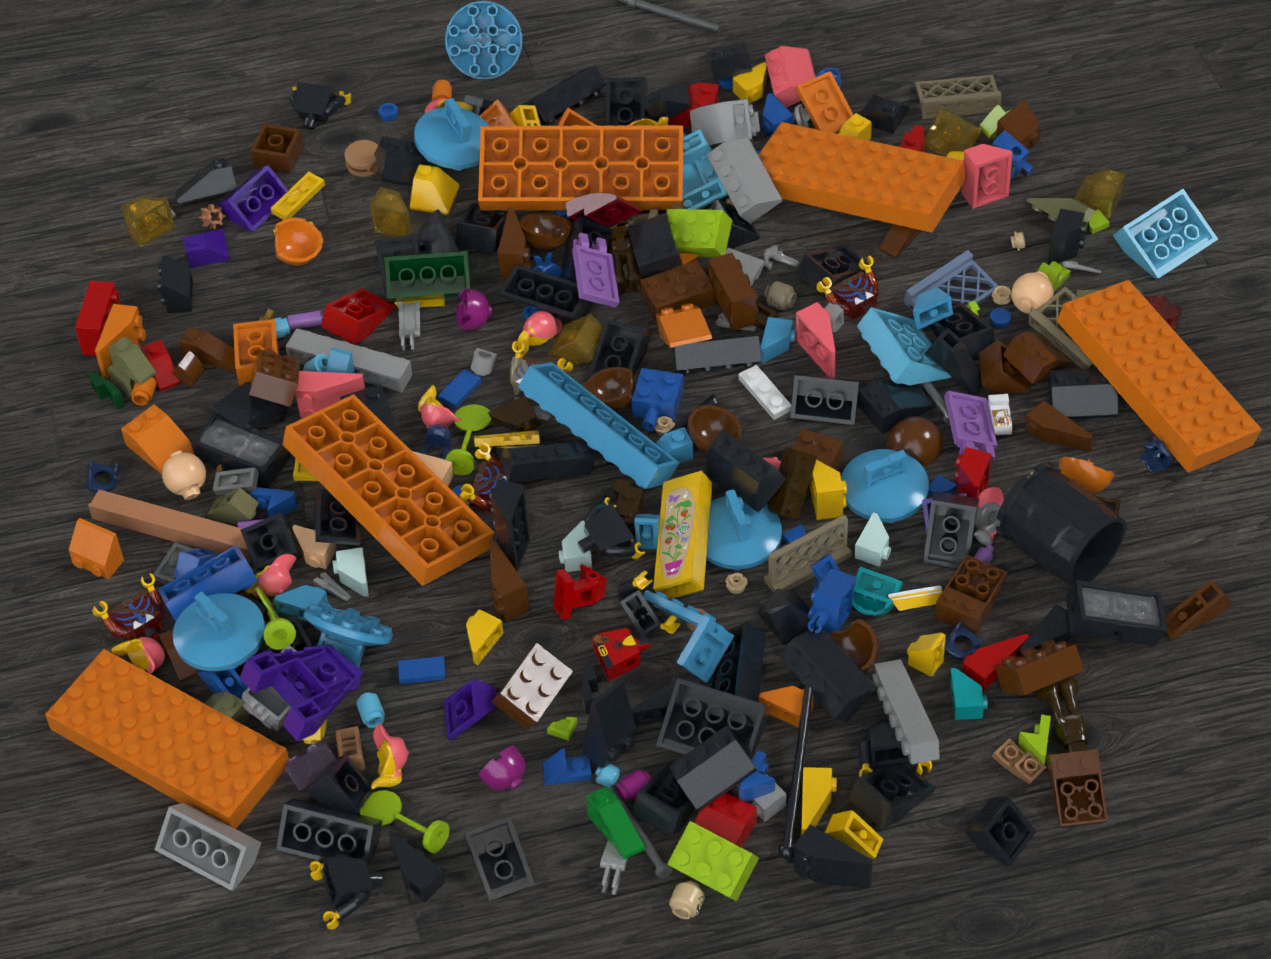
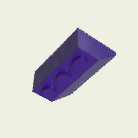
(253, 199)

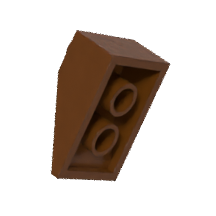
(512, 246)
(1035, 356)
(507, 586)

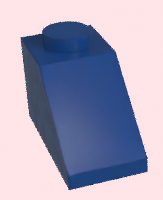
(774, 114)
(191, 559)
(224, 681)

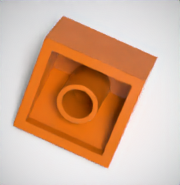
(95, 549)

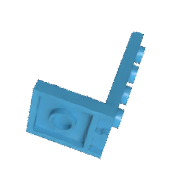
(707, 641)

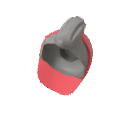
(989, 505)

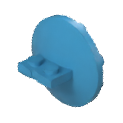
(483, 40)
(450, 136)
(885, 484)
(740, 535)
(347, 630)
(218, 631)

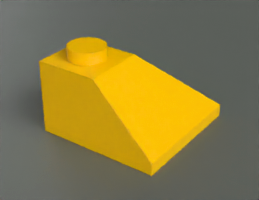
(433, 190)

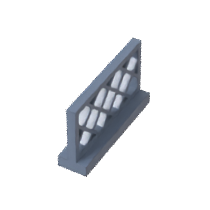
(950, 272)

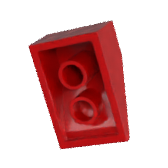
(700, 95)
(355, 315)
(728, 818)

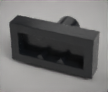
(478, 104)

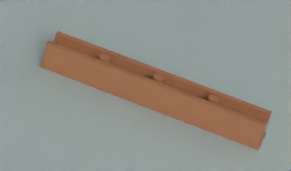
(166, 523)

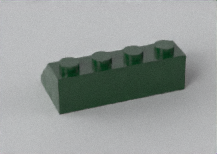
(426, 276)

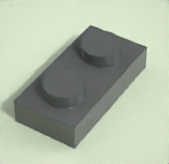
(229, 480)
(166, 569)

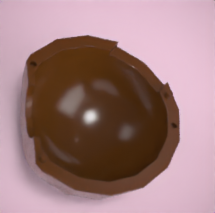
(545, 230)
(612, 386)
(708, 422)
(917, 438)
(859, 643)

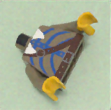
(520, 366)

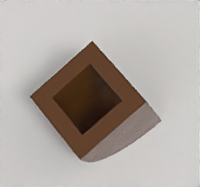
(189, 369)

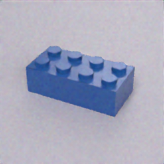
(222, 574)

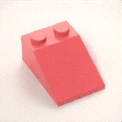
(816, 336)
(323, 389)

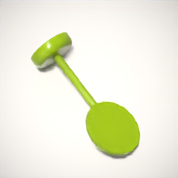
(473, 419)
(278, 631)
(387, 807)

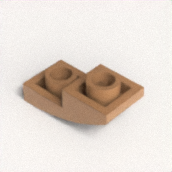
(1018, 762)

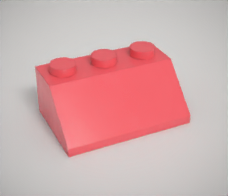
(788, 69)
(986, 174)

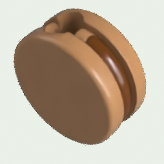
(361, 158)

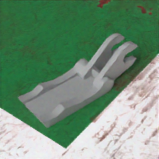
(409, 323)
(612, 860)

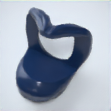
(437, 436)

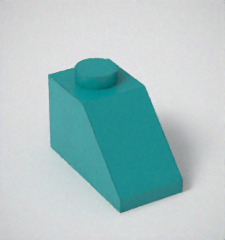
(966, 697)

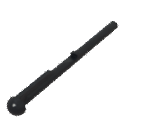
(786, 851)

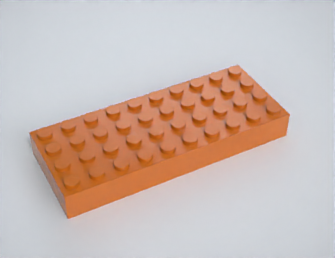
(560, 163)
(862, 176)
(1158, 375)
(388, 489)
(167, 739)

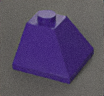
(206, 248)
(467, 706)

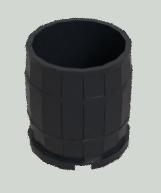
(1060, 524)

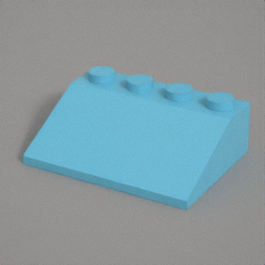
(1166, 235)
(900, 347)

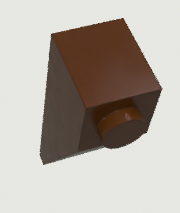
(897, 240)
(208, 349)
(1056, 428)
(1197, 609)

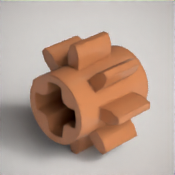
(206, 217)

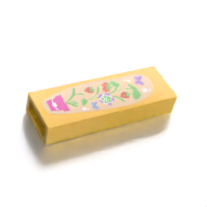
(683, 535)

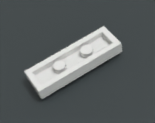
(765, 392)

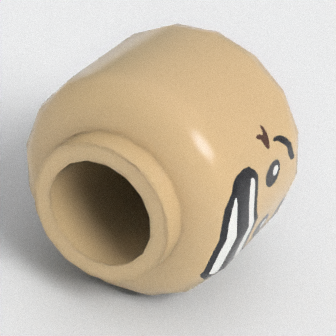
(686, 900)

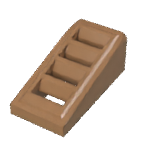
(351, 747)

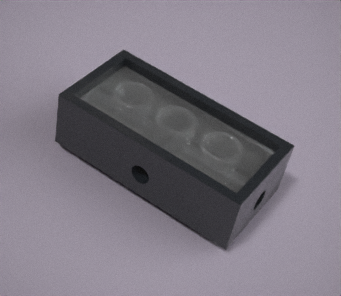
(240, 448)
(1116, 612)

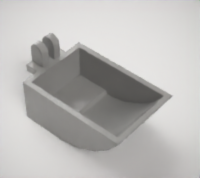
(725, 122)
(267, 705)

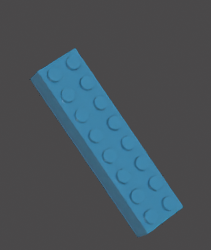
(598, 425)

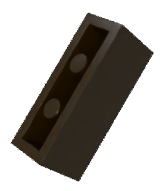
(797, 469)

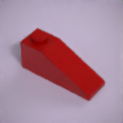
(981, 663)

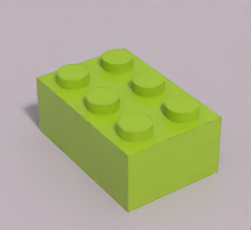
(700, 231)
(713, 861)

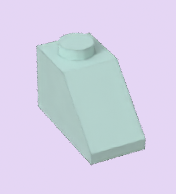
(873, 542)
(571, 553)
(352, 570)

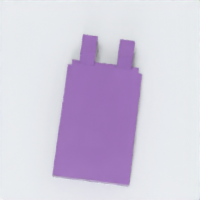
(595, 271)
(970, 422)

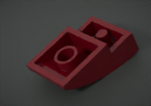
(602, 208)

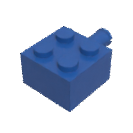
(657, 396)
(832, 601)

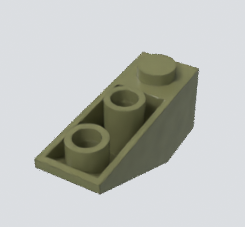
(1053, 205)

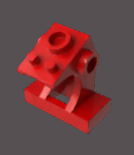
(568, 592)

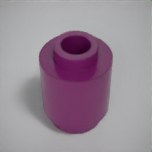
(631, 784)

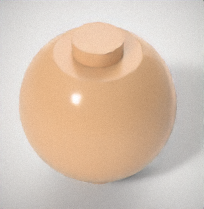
(1031, 291)
(184, 474)

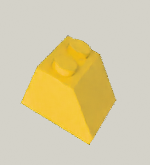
(827, 492)

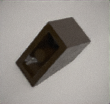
(516, 415)

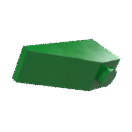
(613, 822)

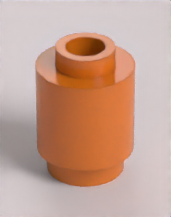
(441, 89)
(143, 394)

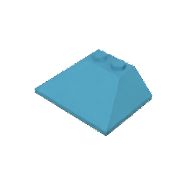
(700, 179)

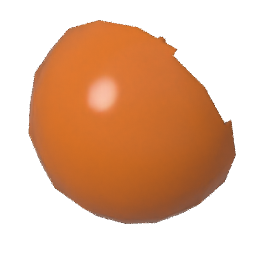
(297, 241)
(1086, 474)

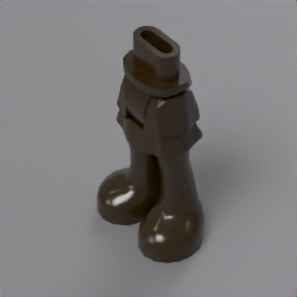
(622, 252)
(1070, 727)

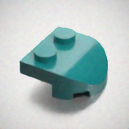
(873, 591)

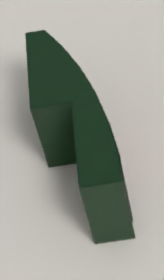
(105, 389)

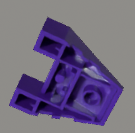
(307, 680)

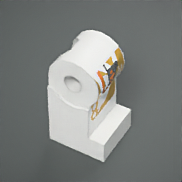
(1000, 414)

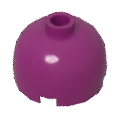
(473, 310)
(505, 770)

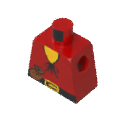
(618, 651)

